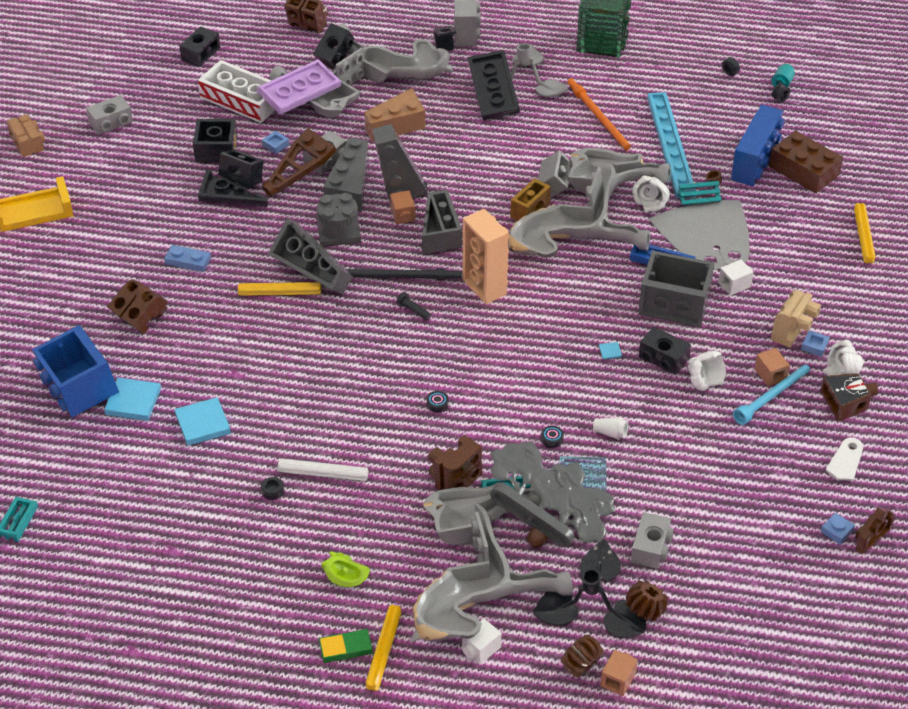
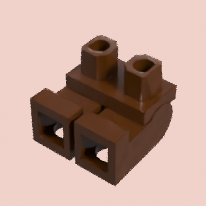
(307, 14)
(137, 304)
(456, 467)

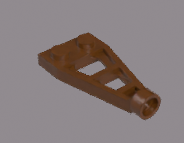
(312, 144)

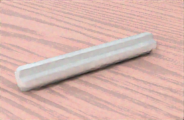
(323, 469)

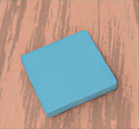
(610, 350)

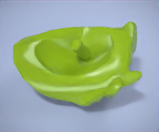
(344, 571)

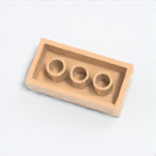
(485, 256)

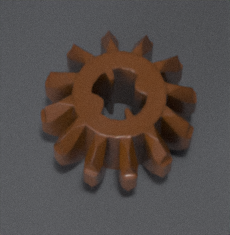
(646, 600)
(582, 655)

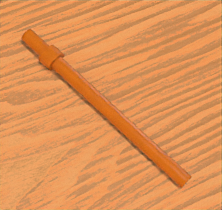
(580, 93)

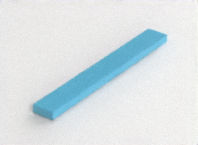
(670, 141)

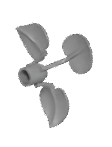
(528, 55)

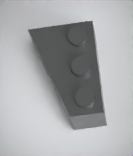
(441, 224)

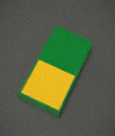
(345, 645)

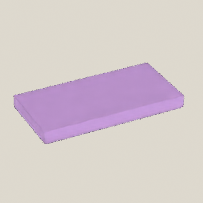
(299, 86)

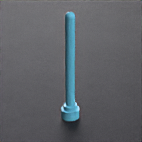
(744, 413)

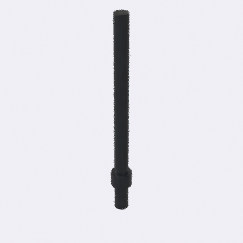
(439, 274)

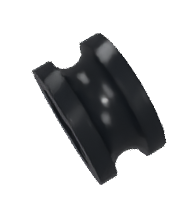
(781, 92)

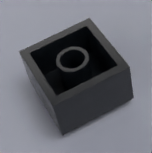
(213, 138)

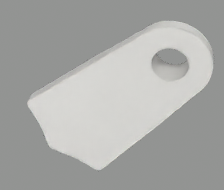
(845, 461)

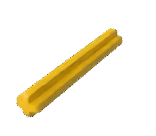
(864, 233)
(290, 288)
(383, 648)

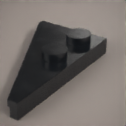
(227, 192)

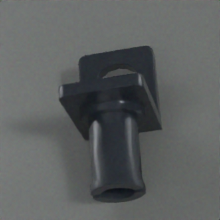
(444, 37)

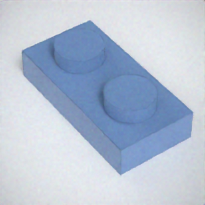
(187, 258)

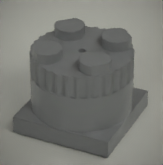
(338, 220)

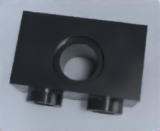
(334, 37)
(199, 46)
(240, 168)
(664, 350)

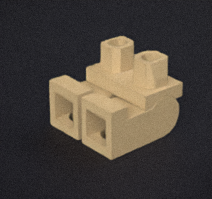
(793, 317)

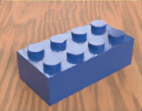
(756, 144)

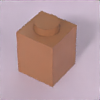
(402, 207)
(771, 367)
(619, 672)

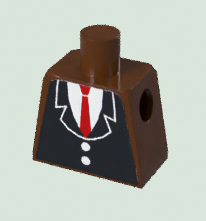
(847, 394)

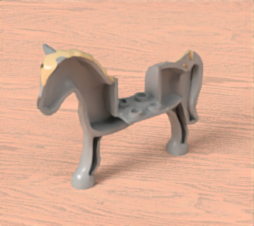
(597, 175)
(462, 519)

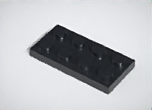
(493, 85)

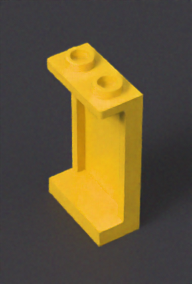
(35, 207)

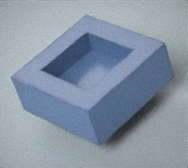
(275, 142)
(815, 343)
(837, 528)

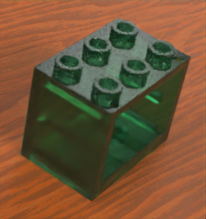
(603, 27)

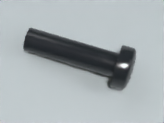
(403, 300)

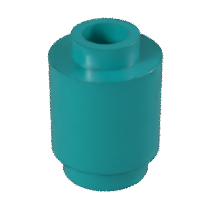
(784, 75)

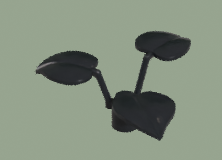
(596, 566)

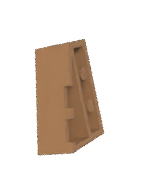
(401, 111)

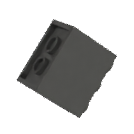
(676, 288)

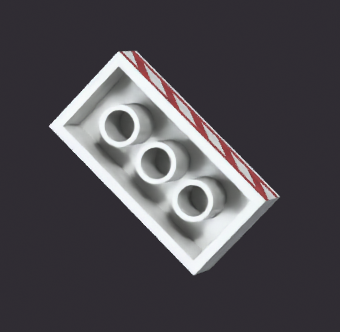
(235, 91)

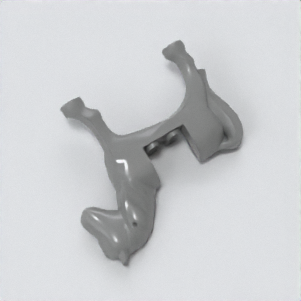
(377, 65)

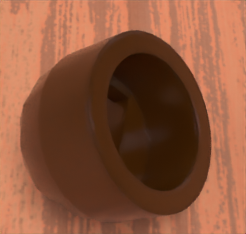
(714, 175)
(536, 538)

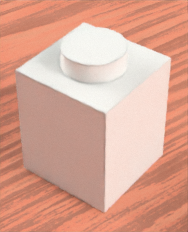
(735, 277)
(483, 644)

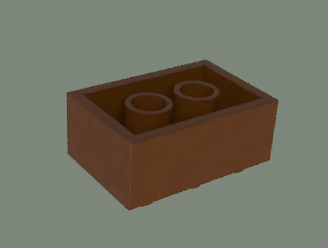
(805, 161)

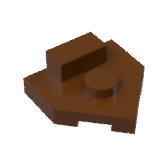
(874, 529)

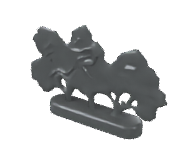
(559, 490)

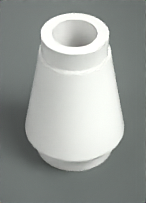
(611, 427)

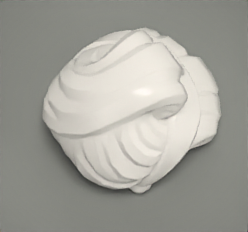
(654, 198)
(843, 359)
(707, 370)

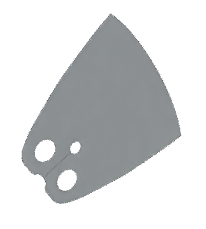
(705, 225)

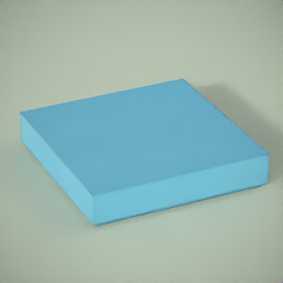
(134, 399)
(202, 421)

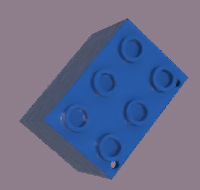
(74, 371)

